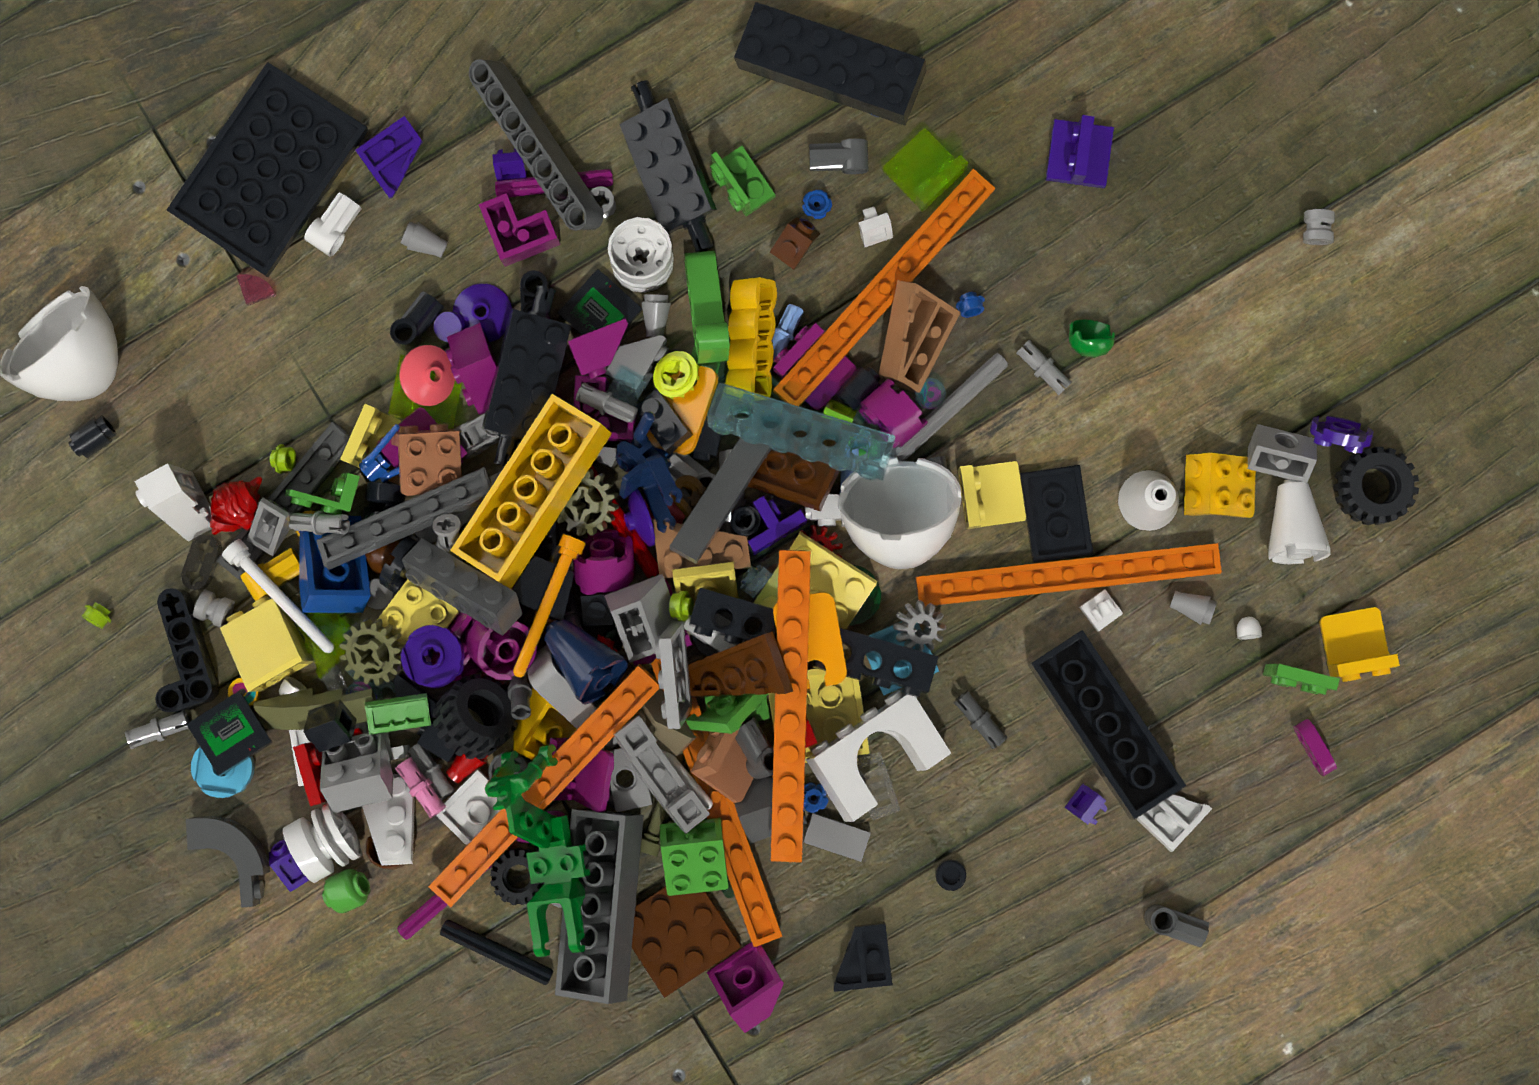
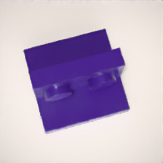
(1079, 152)
(775, 530)

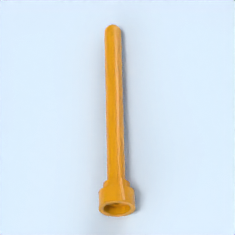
(569, 550)

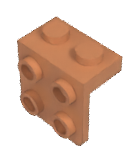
(427, 457)
(723, 766)

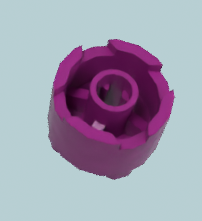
(892, 413)
(605, 563)
(486, 649)

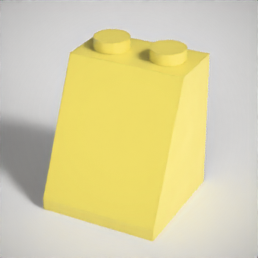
(265, 645)

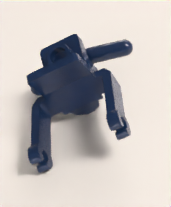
(647, 470)

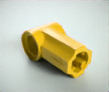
(279, 570)

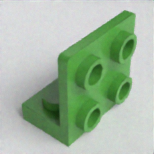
(742, 179)
(343, 490)
(693, 859)

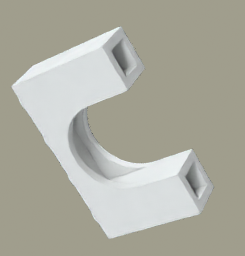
(837, 762)

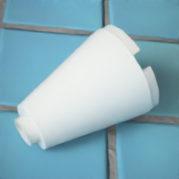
(1141, 506)
(1296, 526)

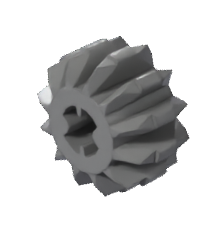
(917, 637)

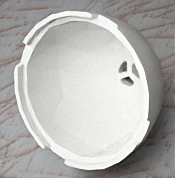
(64, 350)
(903, 515)

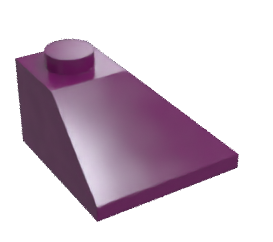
(597, 348)
(747, 985)

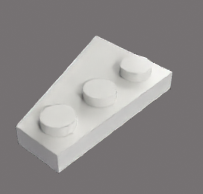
(393, 825)

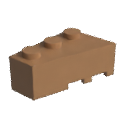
(915, 335)
(722, 549)

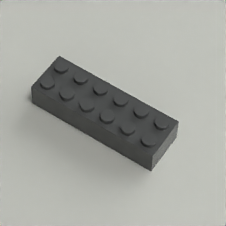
(607, 910)

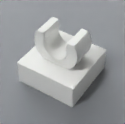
(875, 227)
(1101, 610)

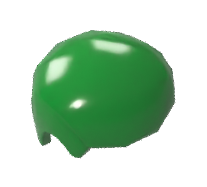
(1090, 338)

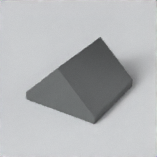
(756, 810)

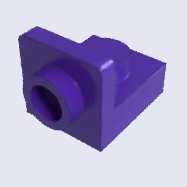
(285, 866)

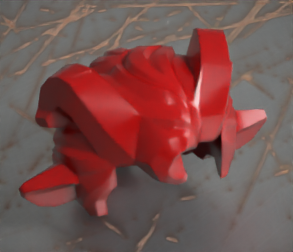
(234, 505)

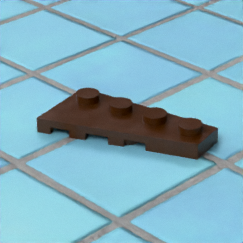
(740, 670)

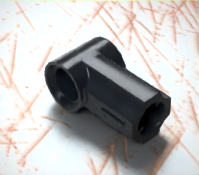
(417, 318)

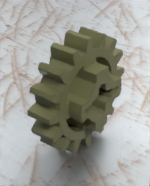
(602, 504)
(372, 651)

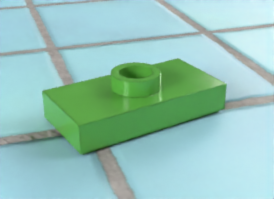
(397, 713)

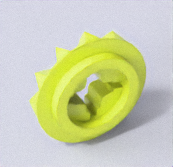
(670, 365)

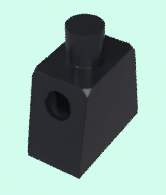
(535, 580)

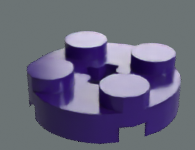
(1341, 432)
(448, 665)

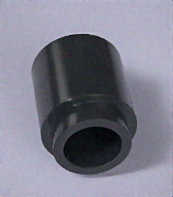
(858, 387)
(91, 436)

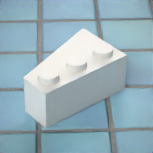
(176, 499)

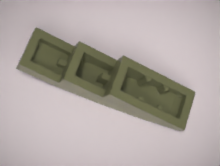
(292, 709)

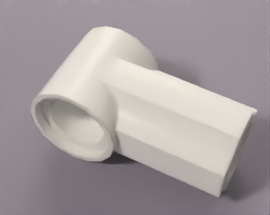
(329, 230)

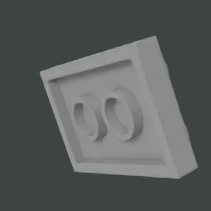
(674, 675)

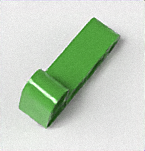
(706, 307)

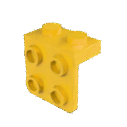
(1219, 485)
(1356, 644)

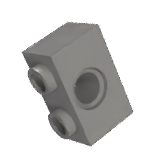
(1282, 453)
(627, 797)

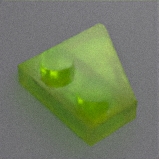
(333, 628)

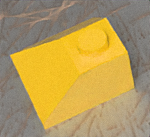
(539, 727)

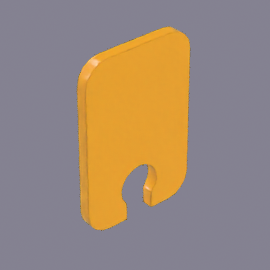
(692, 407)
(824, 637)

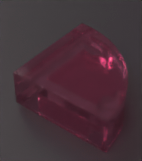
(255, 288)

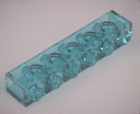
(790, 418)

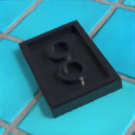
(1056, 514)

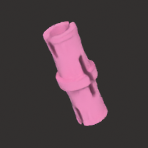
(420, 787)

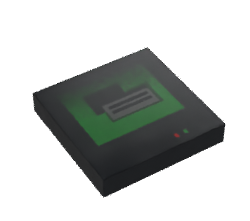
(598, 305)
(229, 733)

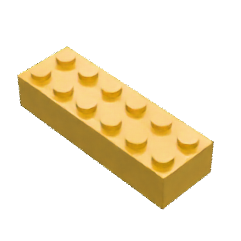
(531, 491)

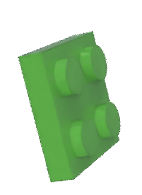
(1309, 681)

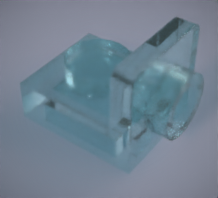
(627, 387)

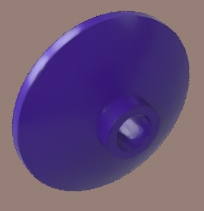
(496, 305)
(639, 518)

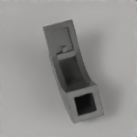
(239, 845)

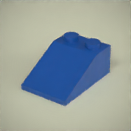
(333, 590)

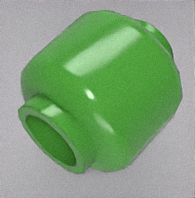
(346, 890)

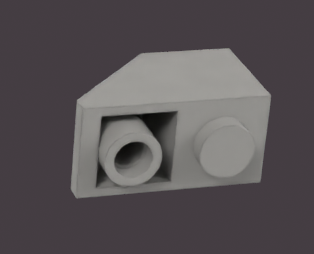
(638, 358)

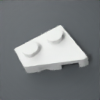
(1173, 820)

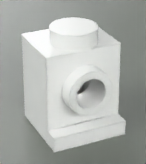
(828, 514)

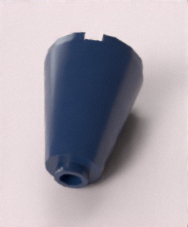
(584, 660)

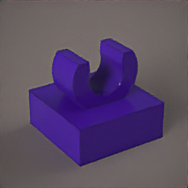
(509, 166)
(1086, 804)

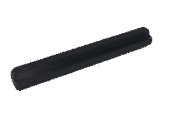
(496, 952)

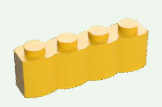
(751, 335)

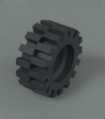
(500, 881)

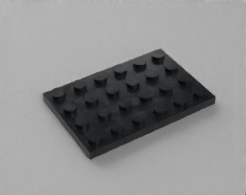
(267, 169)

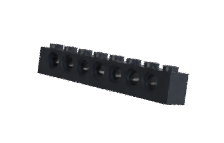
(920, 663)

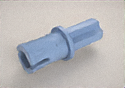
(786, 328)

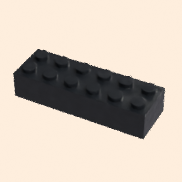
(830, 63)
(1107, 725)

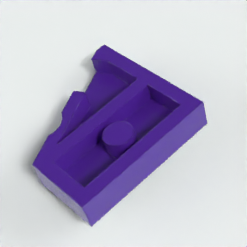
(391, 154)

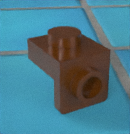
(795, 242)

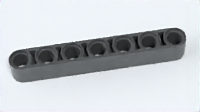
(509, 106)

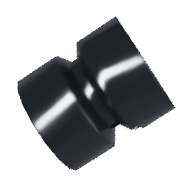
(381, 494)

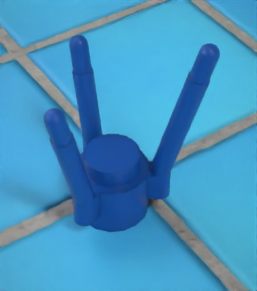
(376, 464)

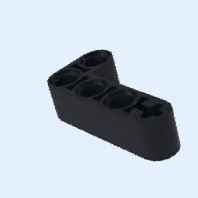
(181, 649)

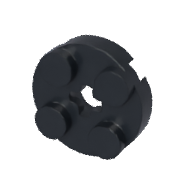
(394, 576)

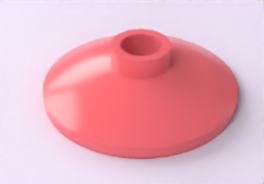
(416, 375)

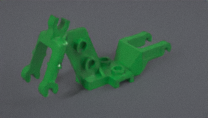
(556, 862)

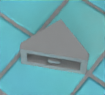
(269, 526)

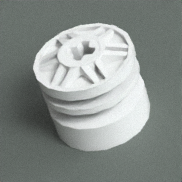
(642, 238)
(317, 844)

